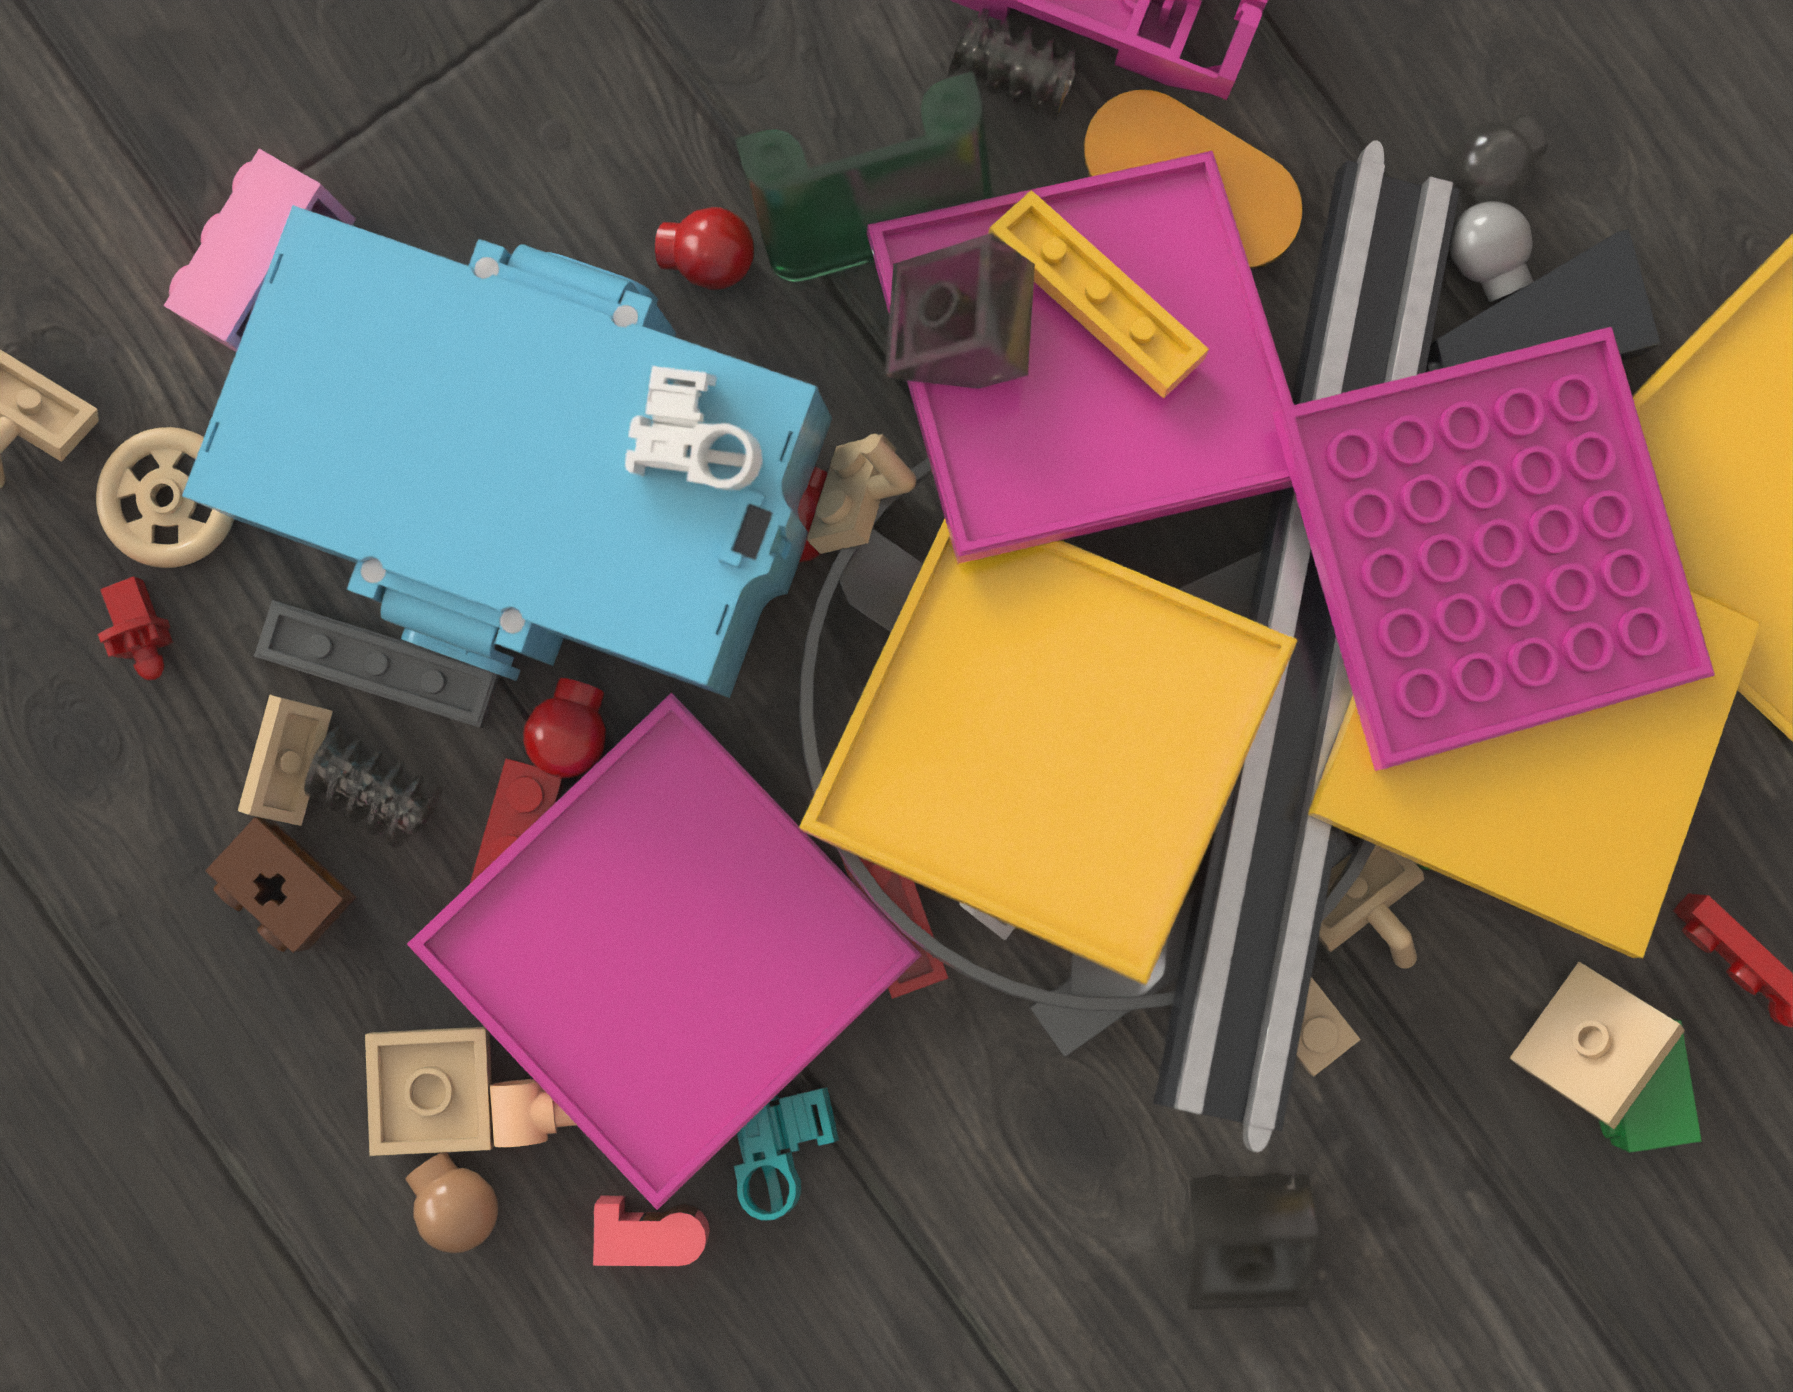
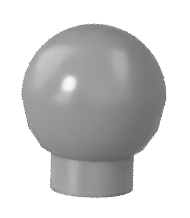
(1492, 247)

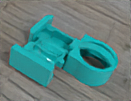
(776, 1130)

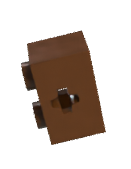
(312, 892)

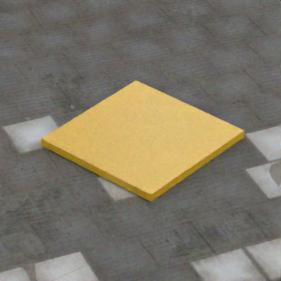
(1724, 467)
(1051, 744)
(1560, 815)

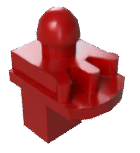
(136, 627)

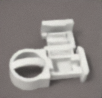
(677, 428)

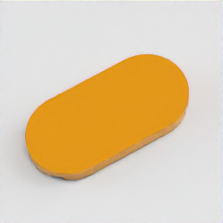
(1154, 128)

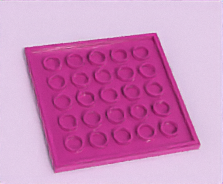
(1492, 546)

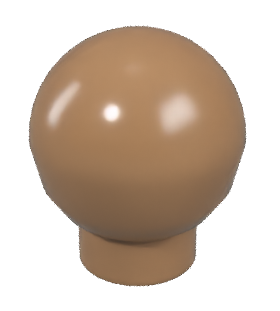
(452, 1205)

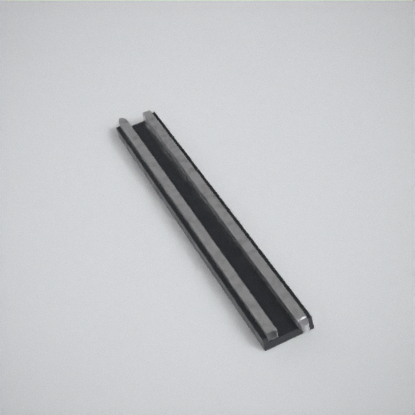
(1269, 861)

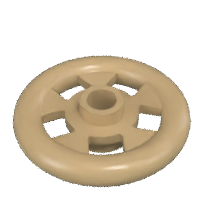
(137, 537)

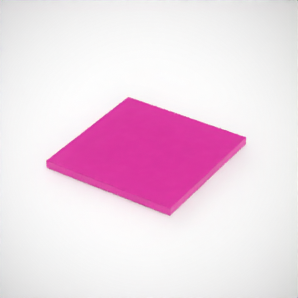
(1083, 434)
(664, 950)

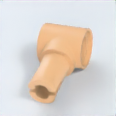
(524, 1113)

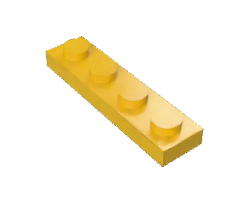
(1101, 295)

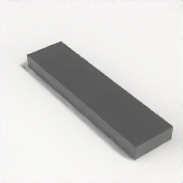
(376, 664)

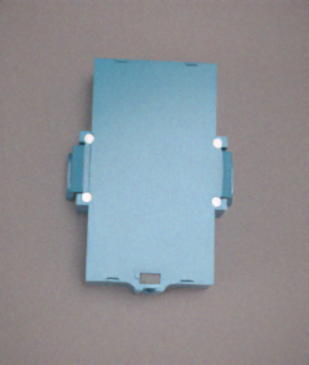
(476, 446)

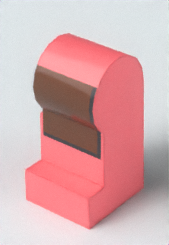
(647, 1238)

